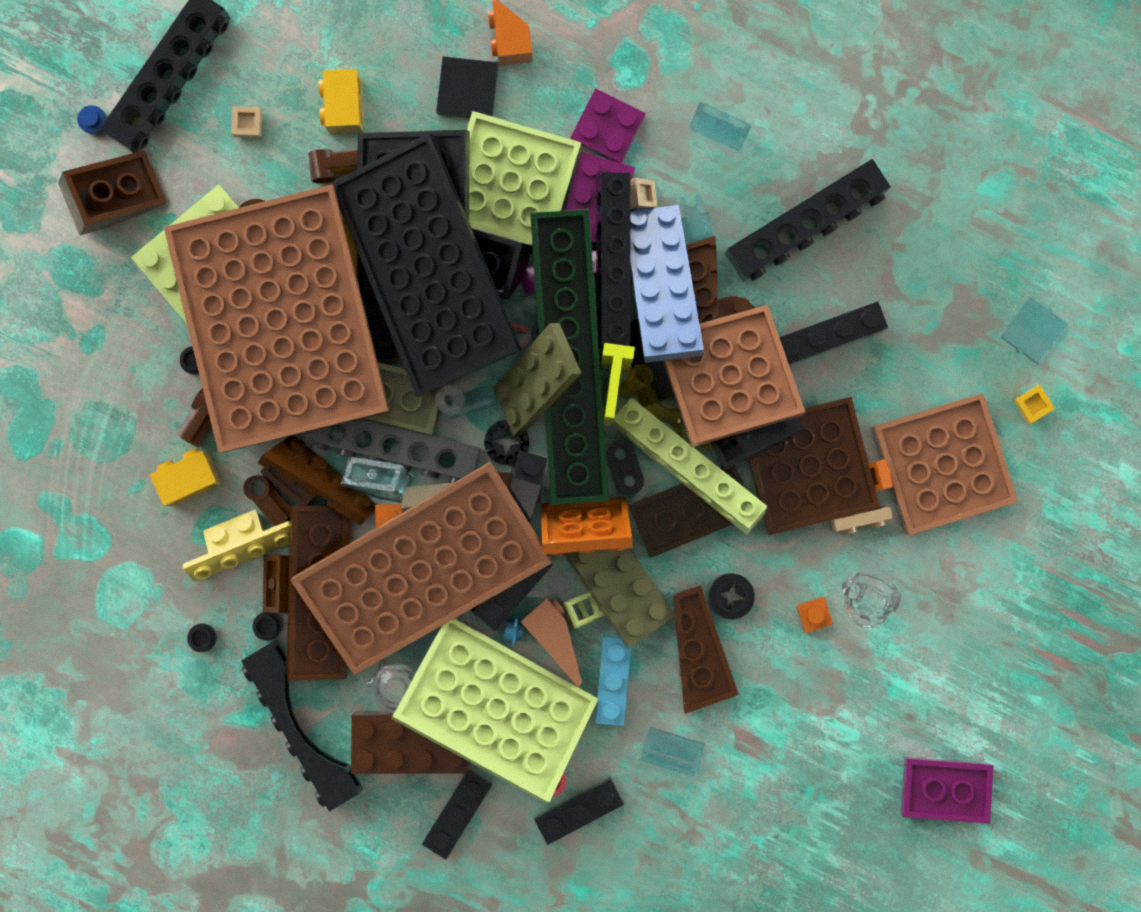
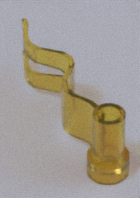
(638, 385)

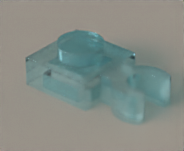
(695, 225)

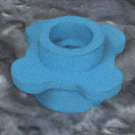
(513, 631)

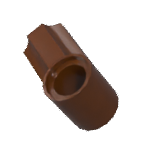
(329, 165)
(197, 423)
(270, 502)

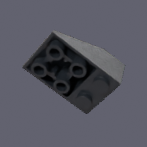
(746, 446)

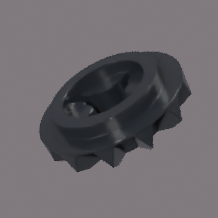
(496, 450)
(738, 607)

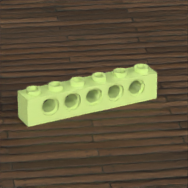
(689, 466)

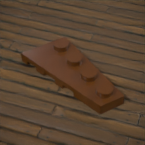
(703, 269)
(320, 479)
(702, 660)

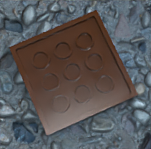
(817, 471)

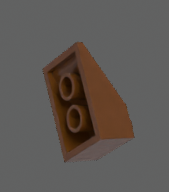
(110, 191)

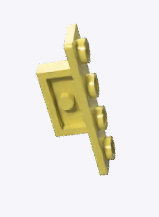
(236, 543)

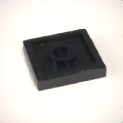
(467, 87)

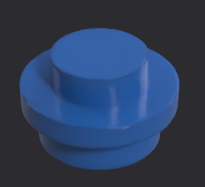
(91, 119)

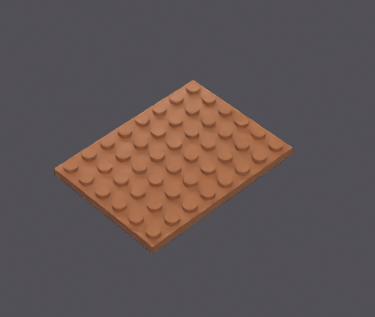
(276, 319)

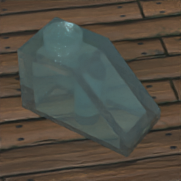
(377, 478)

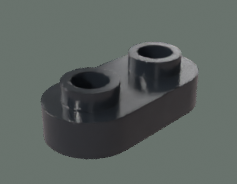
(626, 467)

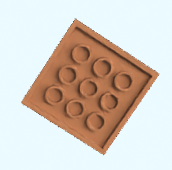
(737, 382)
(945, 464)

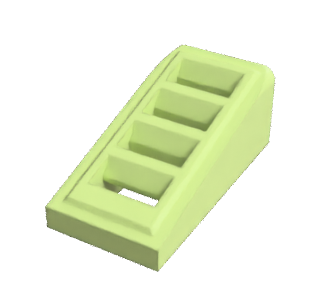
(571, 616)

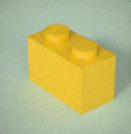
(341, 101)
(186, 477)

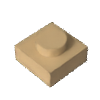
(247, 122)
(642, 194)

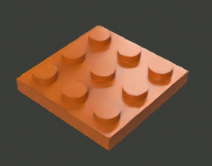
(585, 527)

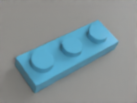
(612, 682)

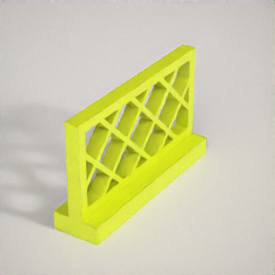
(616, 359)

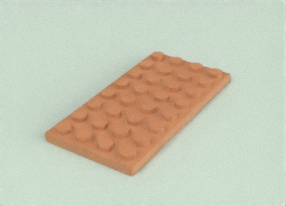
(422, 569)

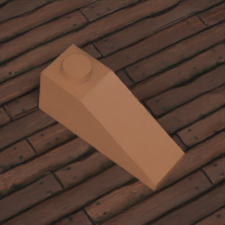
(552, 632)

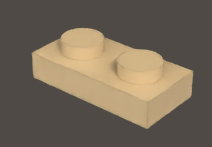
(873, 518)

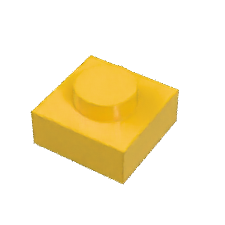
(1033, 404)

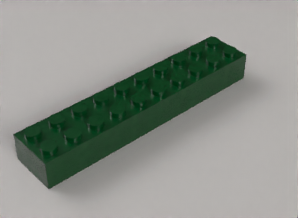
(568, 297)

